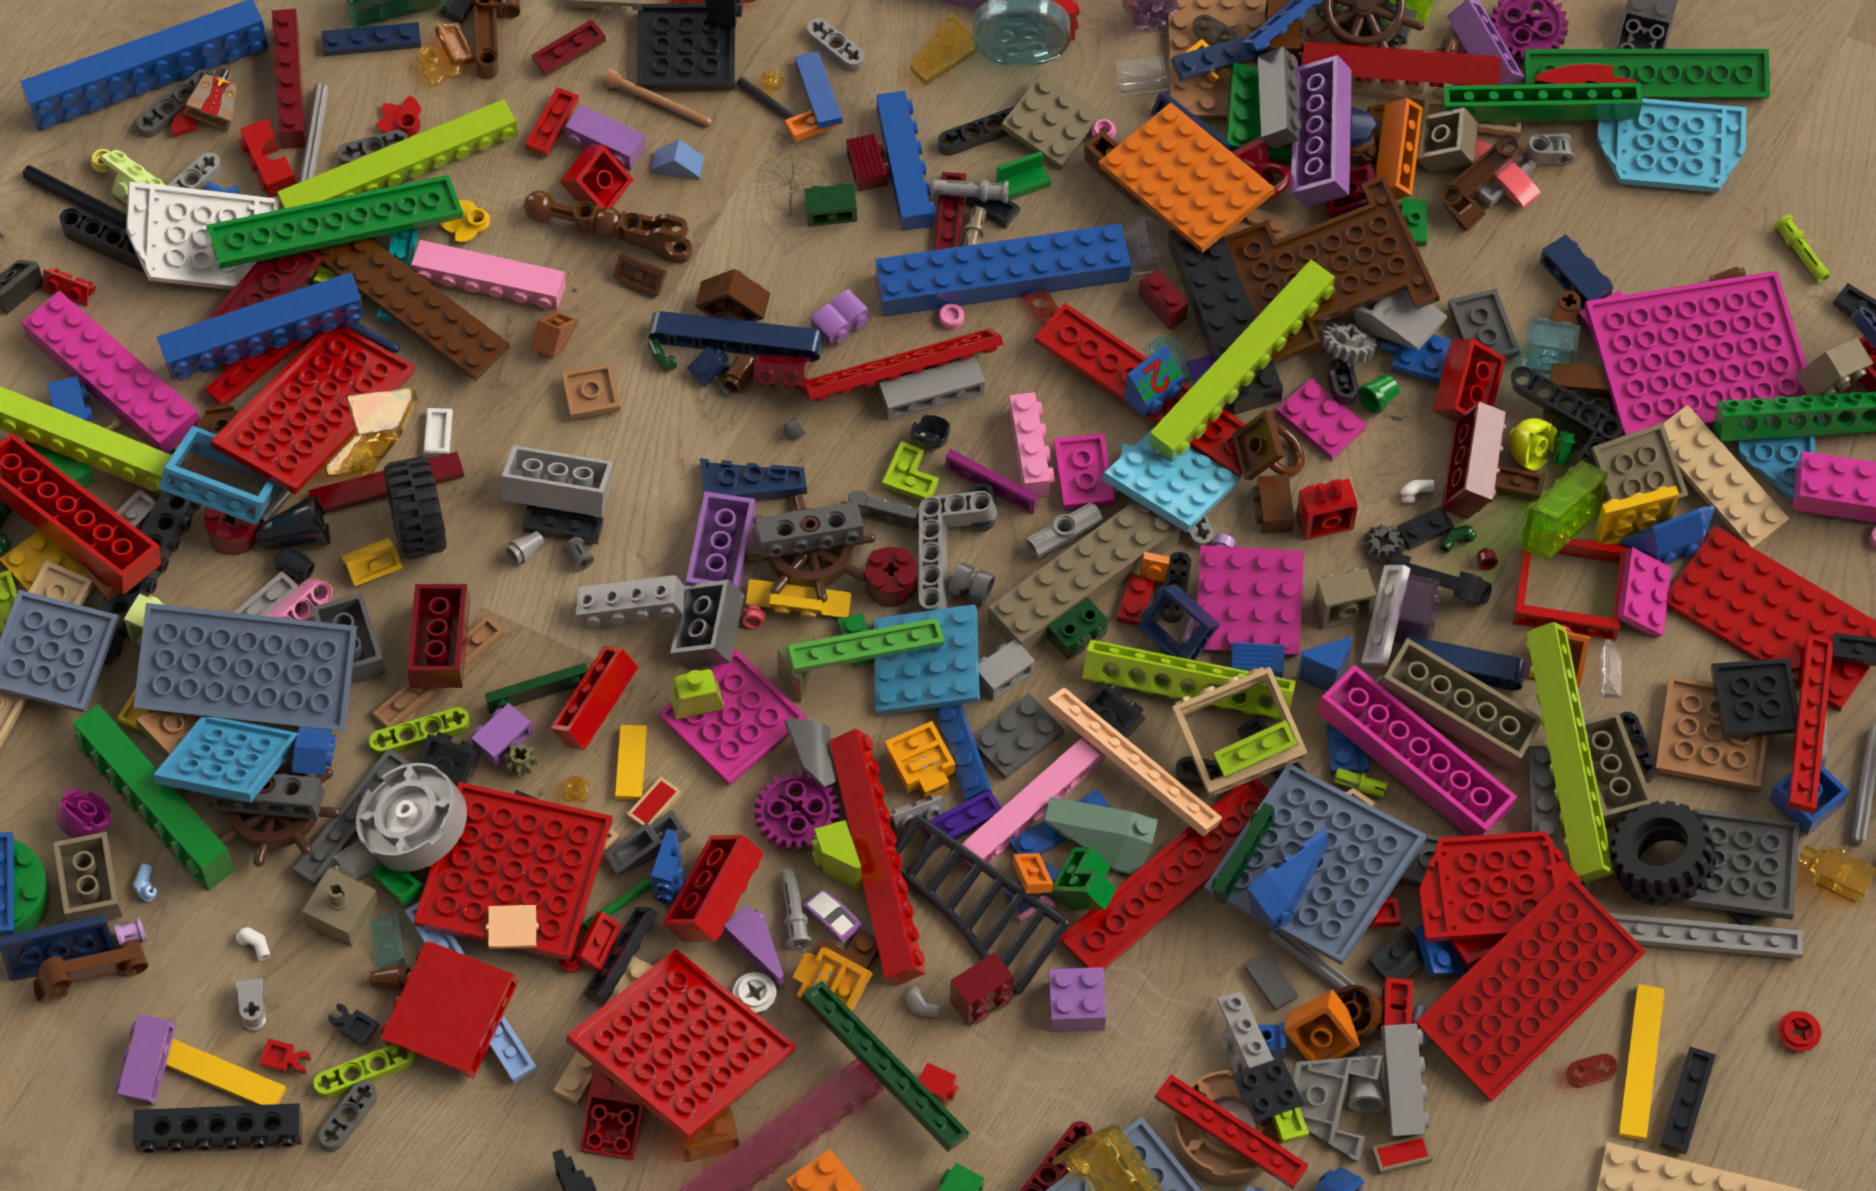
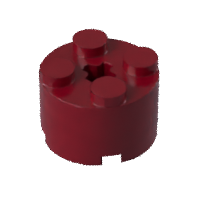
(228, 532)
(891, 576)

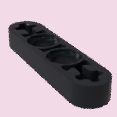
(980, 126)

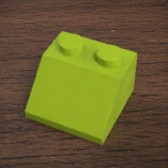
(836, 854)

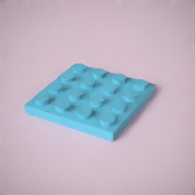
(1176, 489)

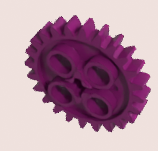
(1530, 24)
(780, 826)

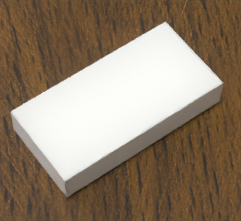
(437, 432)

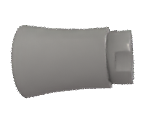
(1366, 1093)

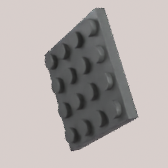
(1752, 865)

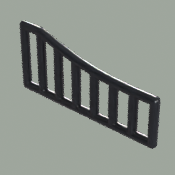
(1000, 879)

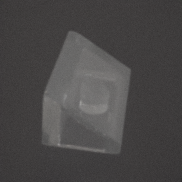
(1611, 670)

